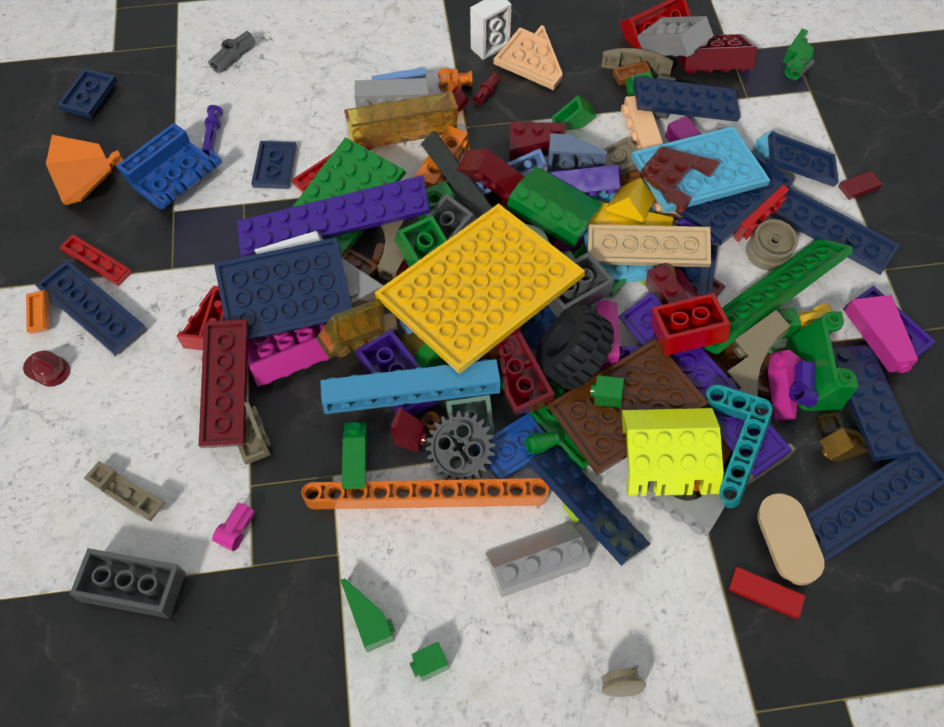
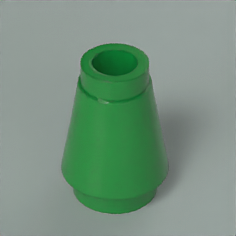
(540, 442)

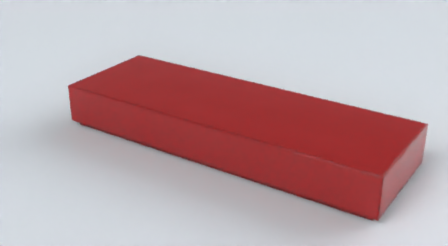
(766, 593)

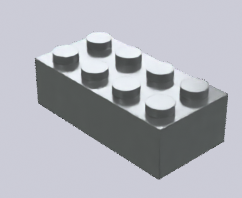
(128, 583)

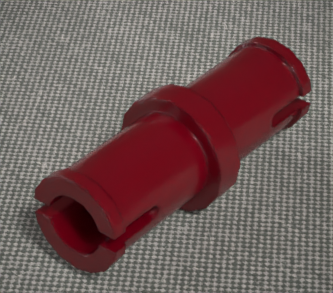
(486, 88)

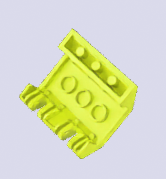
(673, 451)

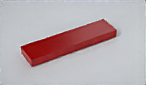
(95, 260)

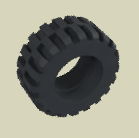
(575, 346)

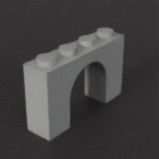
(697, 513)

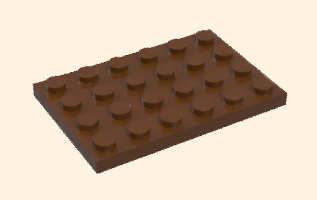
(649, 384)

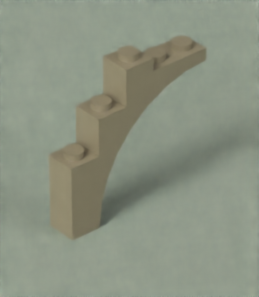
(392, 259)
(754, 347)

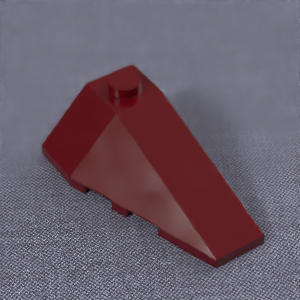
(522, 376)

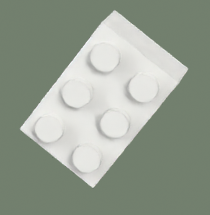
(490, 26)

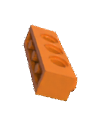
(457, 142)

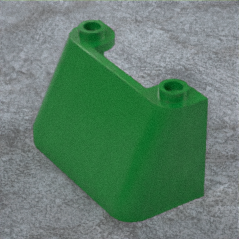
(814, 345)

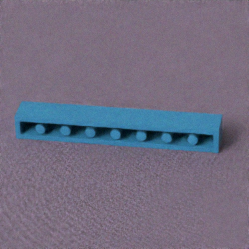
(408, 387)

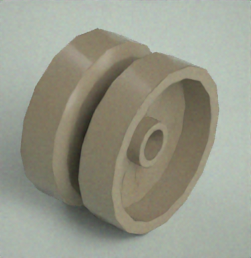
(771, 244)

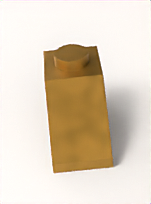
(843, 445)

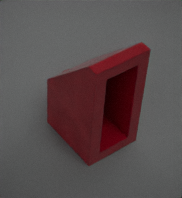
(408, 431)

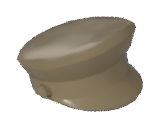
(623, 682)

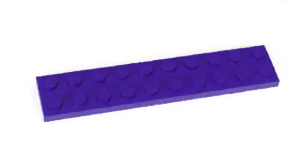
(336, 214)
(703, 374)

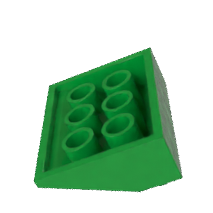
(553, 206)

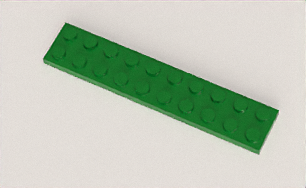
(780, 287)

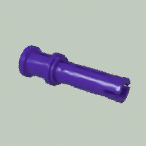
(212, 124)

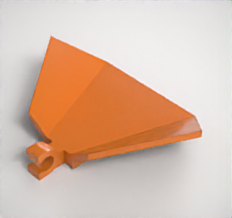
(78, 167)

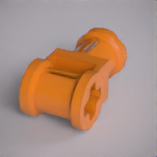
(453, 78)

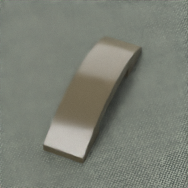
(626, 56)
(124, 491)

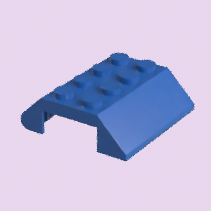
(167, 166)

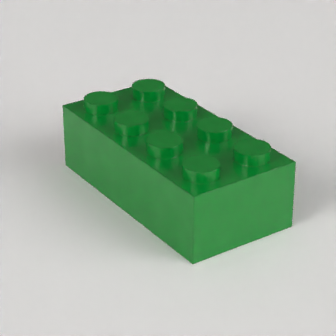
(419, 239)

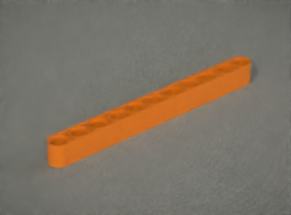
(436, 499)

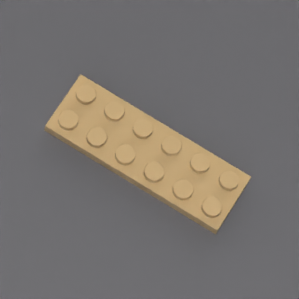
(650, 245)

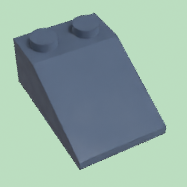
(573, 153)

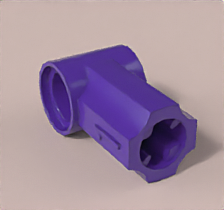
(804, 390)

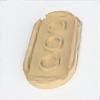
(790, 539)

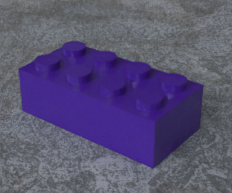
(387, 355)

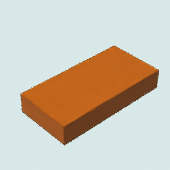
(37, 311)

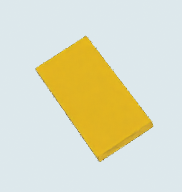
(607, 218)

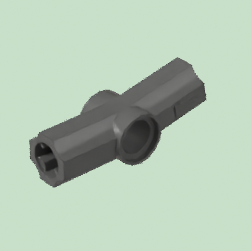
(231, 51)

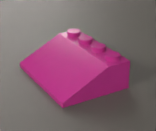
(284, 354)

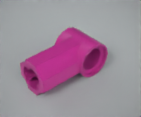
(231, 532)

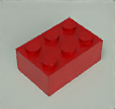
(690, 324)

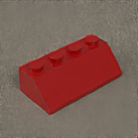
(641, 21)

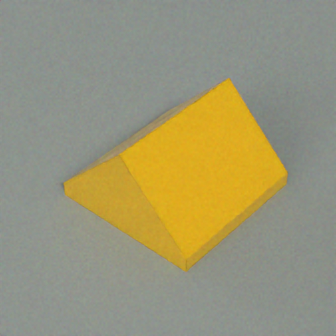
(632, 201)

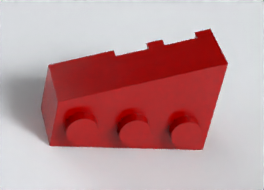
(209, 311)

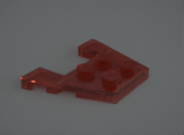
(670, 167)

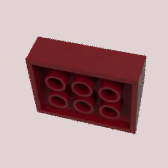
(722, 54)

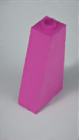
(610, 311)
(884, 331)

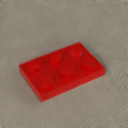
(761, 214)

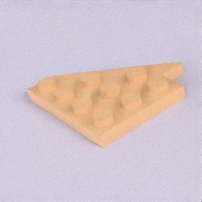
(531, 57)

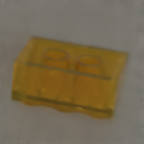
(352, 329)

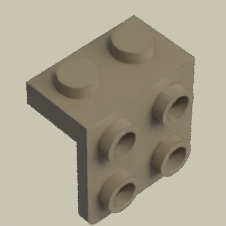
(255, 437)

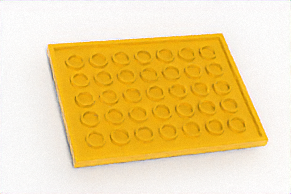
(479, 287)

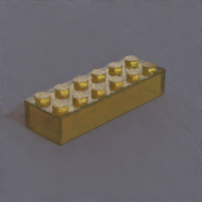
(401, 120)

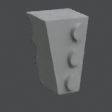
(360, 285)

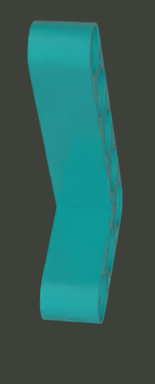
(745, 441)

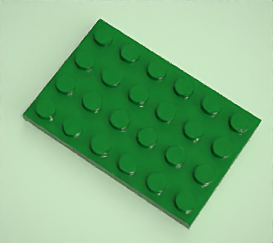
(349, 171)

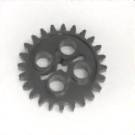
(477, 435)

